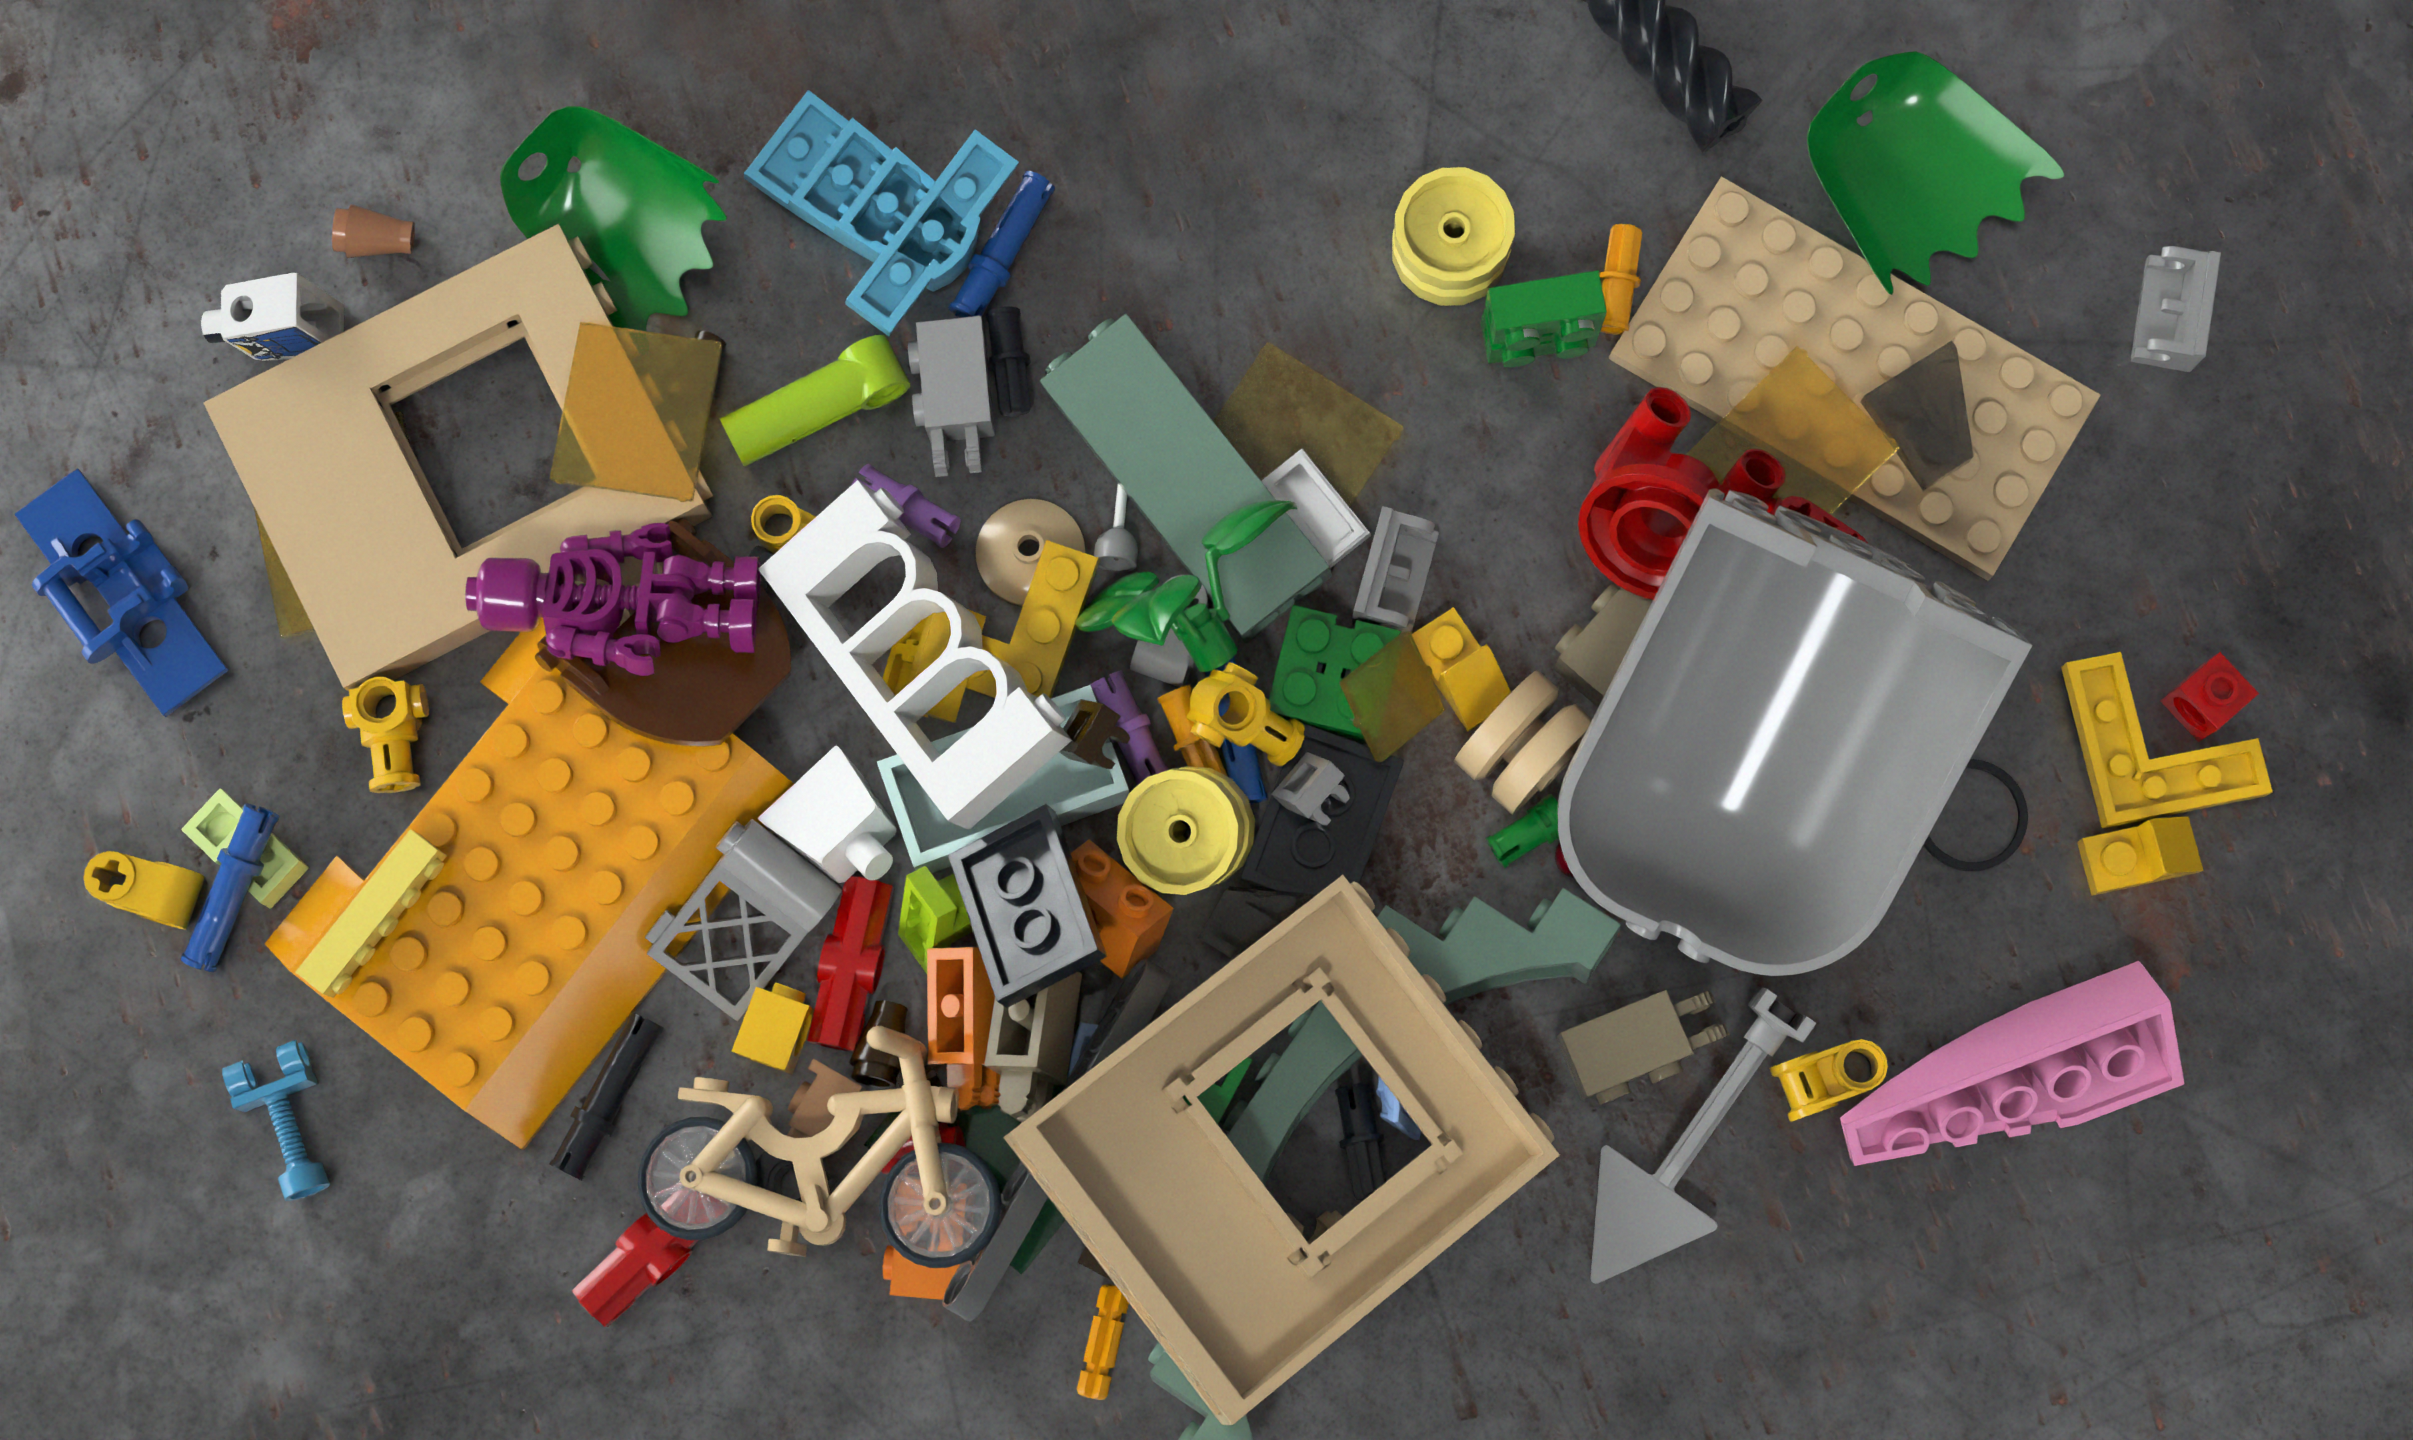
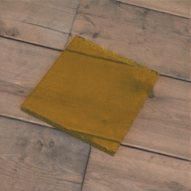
(1293, 408)
(636, 412)
(1808, 427)

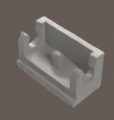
(2175, 308)
(1396, 571)

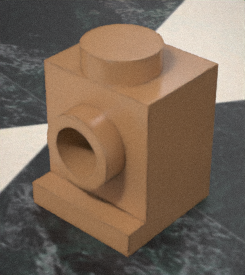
(811, 1100)

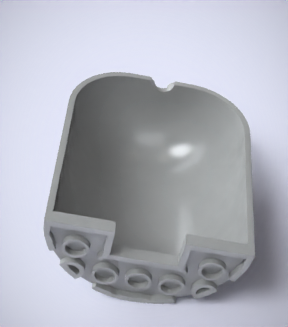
(1778, 740)

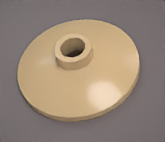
(998, 543)

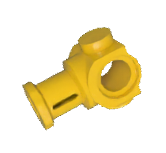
(1245, 718)
(389, 735)

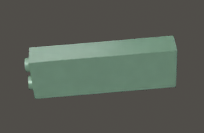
(1180, 471)

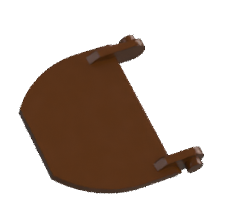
(697, 684)

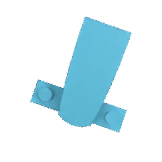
(881, 203)

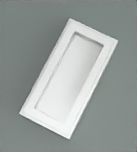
(1320, 511)

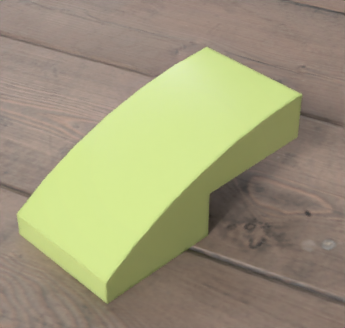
(213, 830)

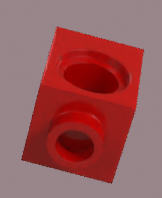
(2209, 697)

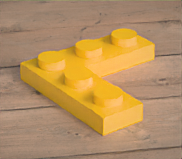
(1045, 622)
(2121, 775)

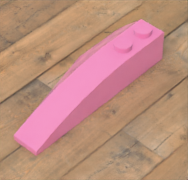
(2035, 1065)

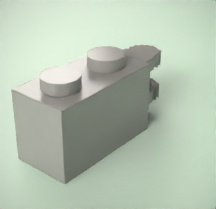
(954, 387)

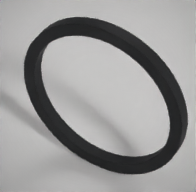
(2022, 810)

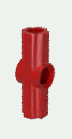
(851, 964)
(641, 1260)

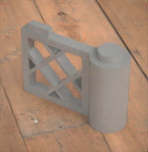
(769, 879)

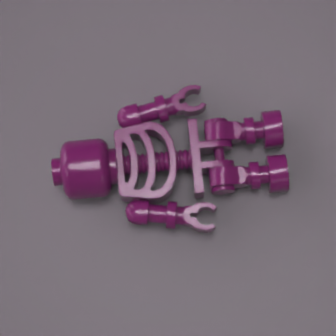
(516, 595)

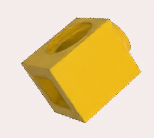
(775, 1028)

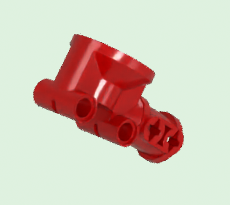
(1651, 496)

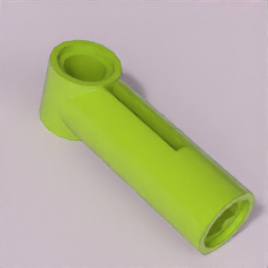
(861, 378)

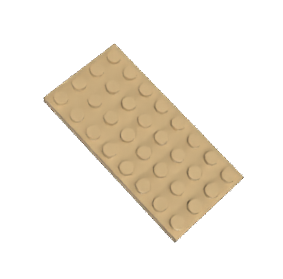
(1761, 283)

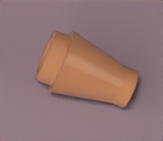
(370, 233)

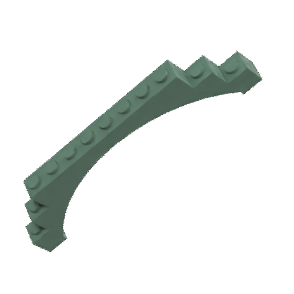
(1478, 955)

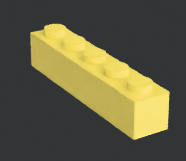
(372, 914)

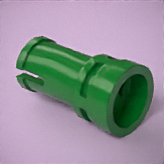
(1527, 832)

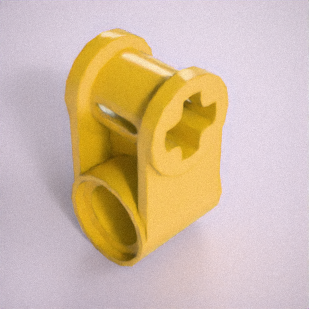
(150, 888)
(1825, 1077)

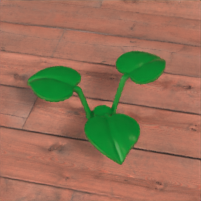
(1150, 614)

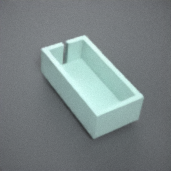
(1063, 784)

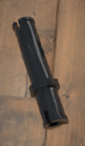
(606, 1096)

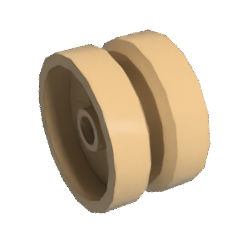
(1518, 736)

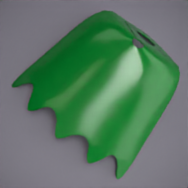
(1923, 164)
(627, 204)

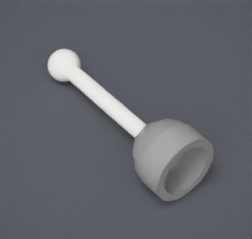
(1117, 541)

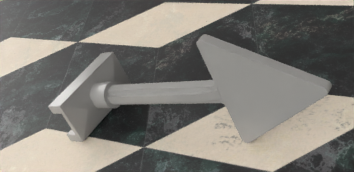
(1640, 1211)

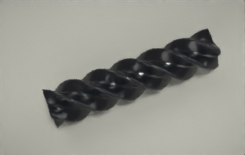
(1687, 77)

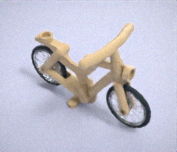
(933, 1205)

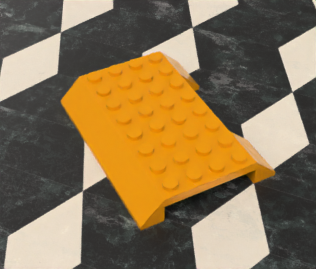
(553, 873)

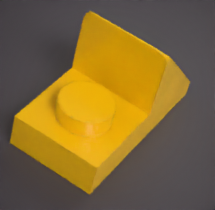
(1462, 668)
(2140, 855)

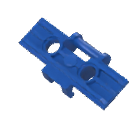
(132, 580)

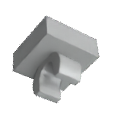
(1309, 786)

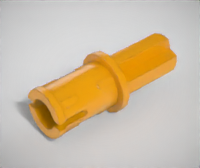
(1620, 277)
(1194, 749)

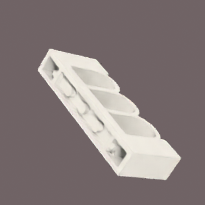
(993, 755)

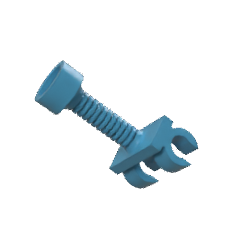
(301, 1175)

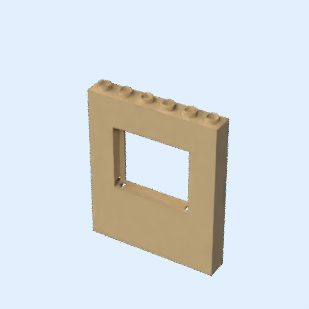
(348, 490)
(1190, 1221)

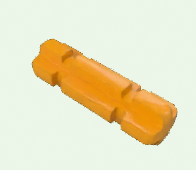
(1103, 1343)

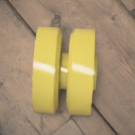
(1452, 236)
(1153, 832)

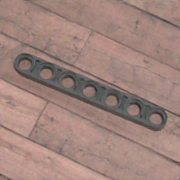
(1022, 1195)

